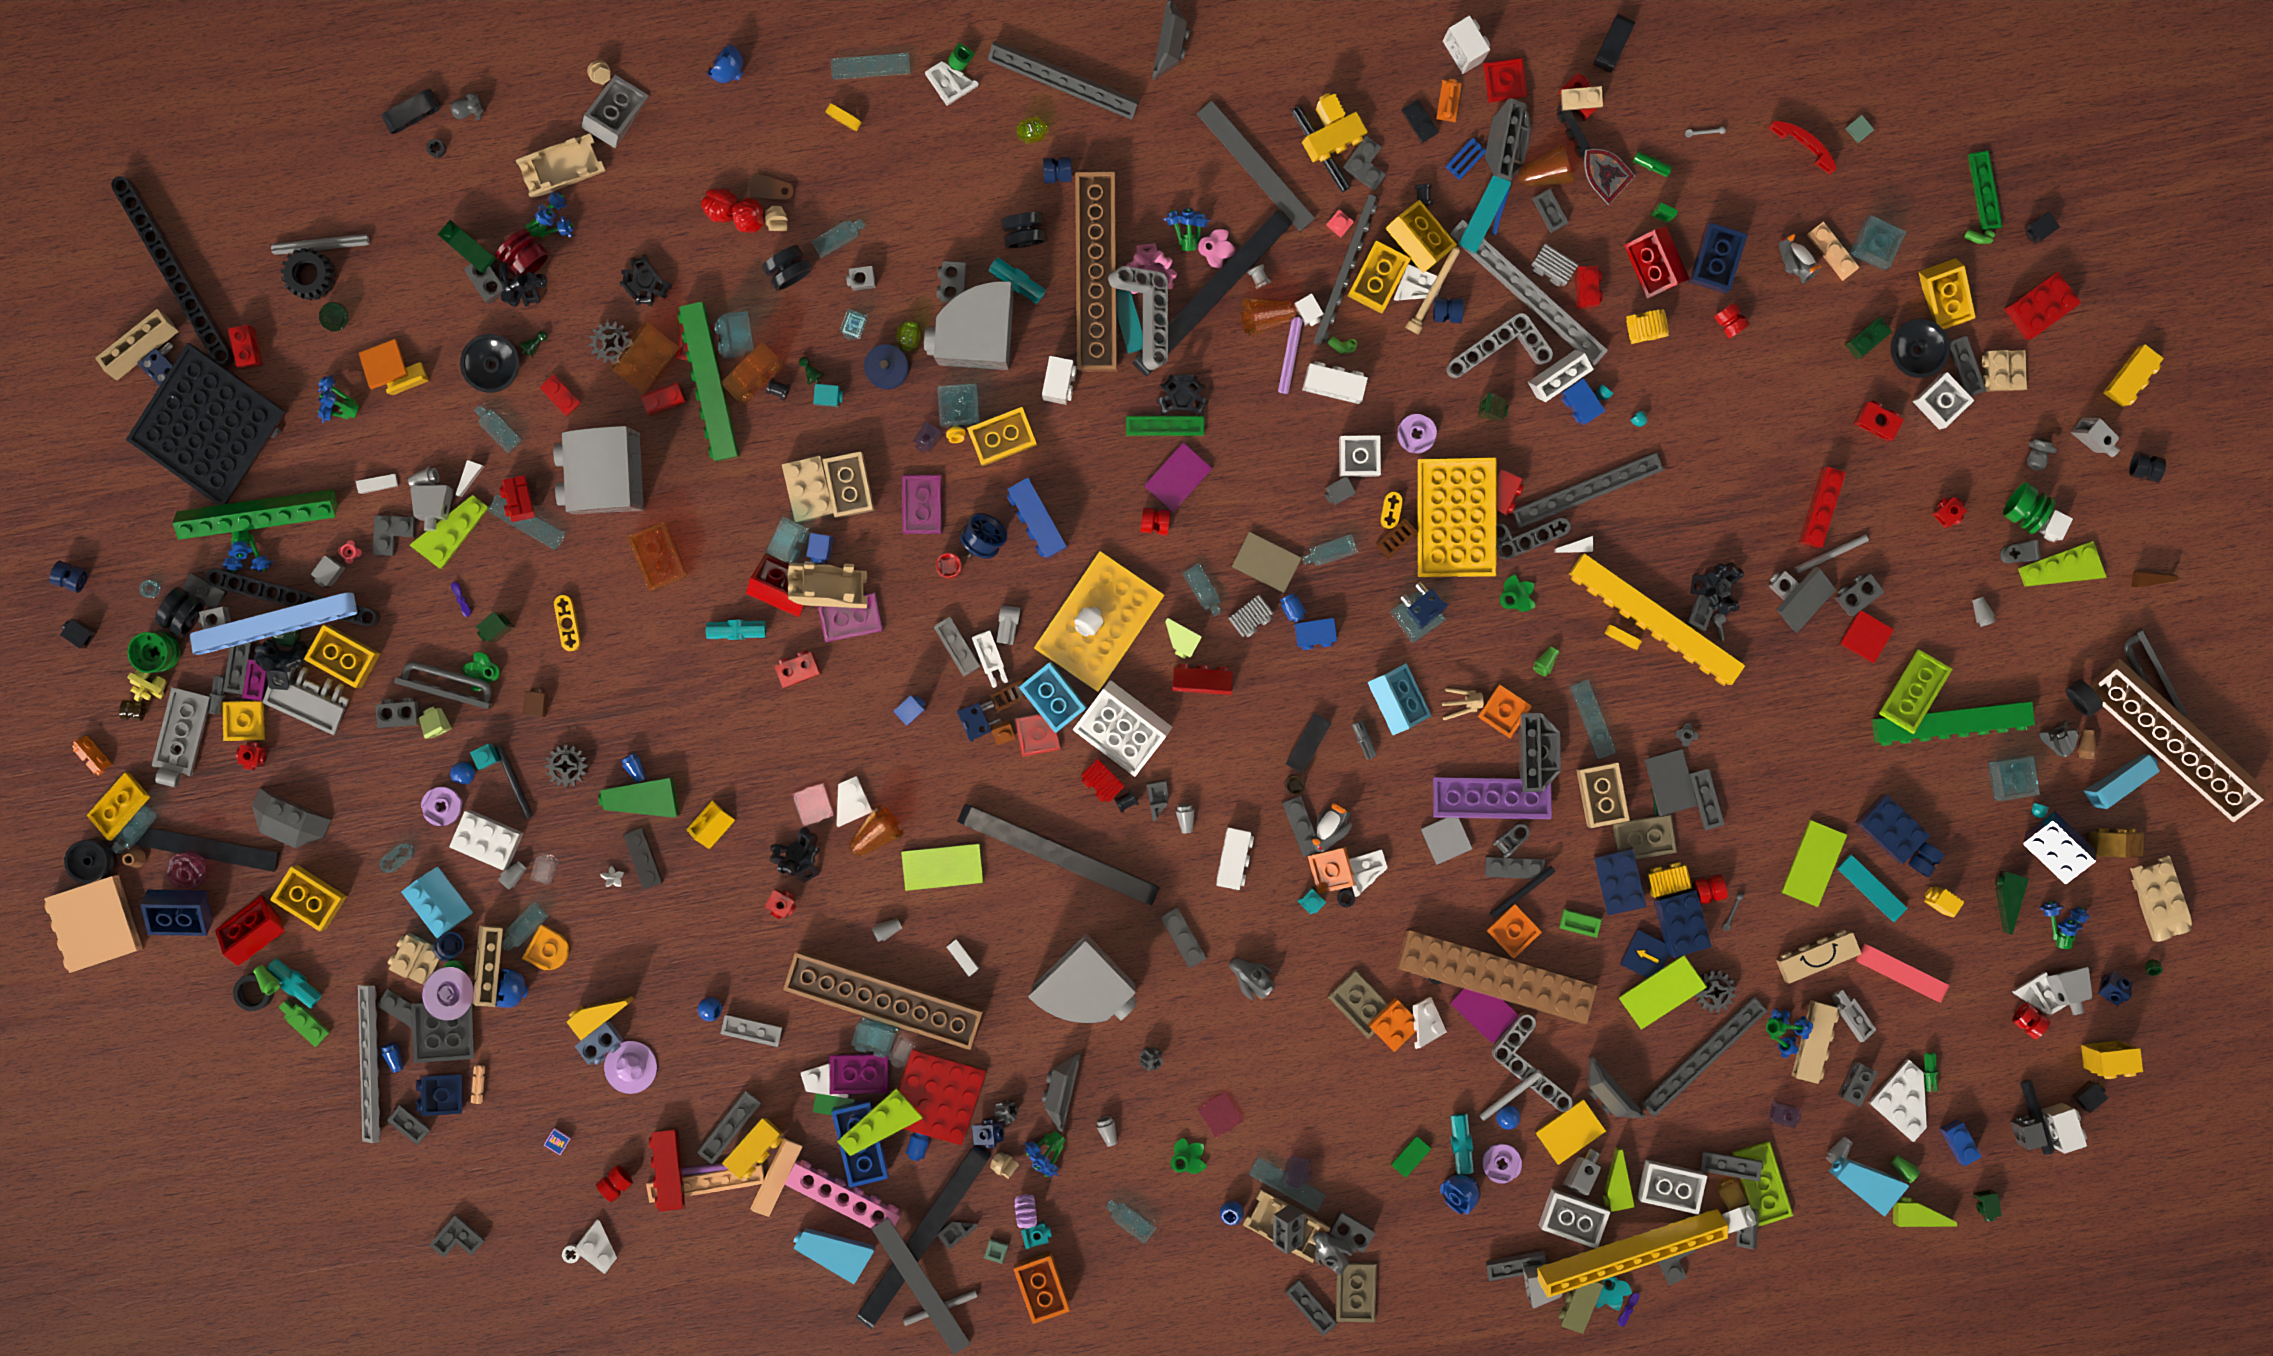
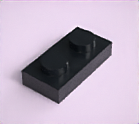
(1420, 121)

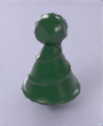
(531, 345)
(812, 374)

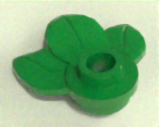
(1519, 594)
(479, 668)
(1190, 1155)

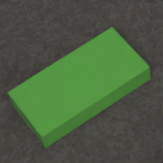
(1580, 923)

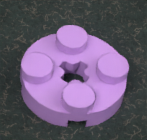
(1412, 444)
(430, 806)
(1511, 1157)

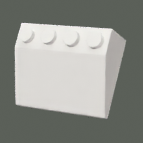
(1122, 728)

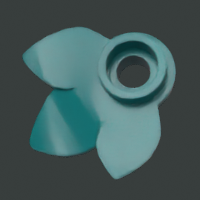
(1613, 1293)

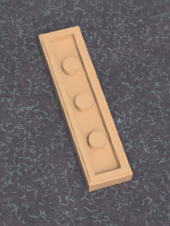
(776, 1177)

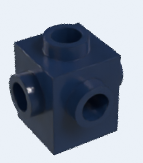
(2115, 988)
(988, 1133)

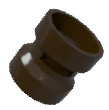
(132, 710)
(1294, 785)

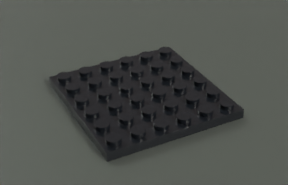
(206, 425)

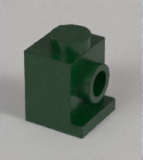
(1988, 1205)

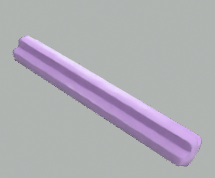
(1290, 355)

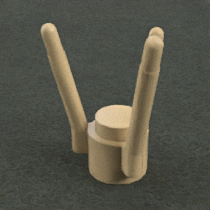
(1474, 701)

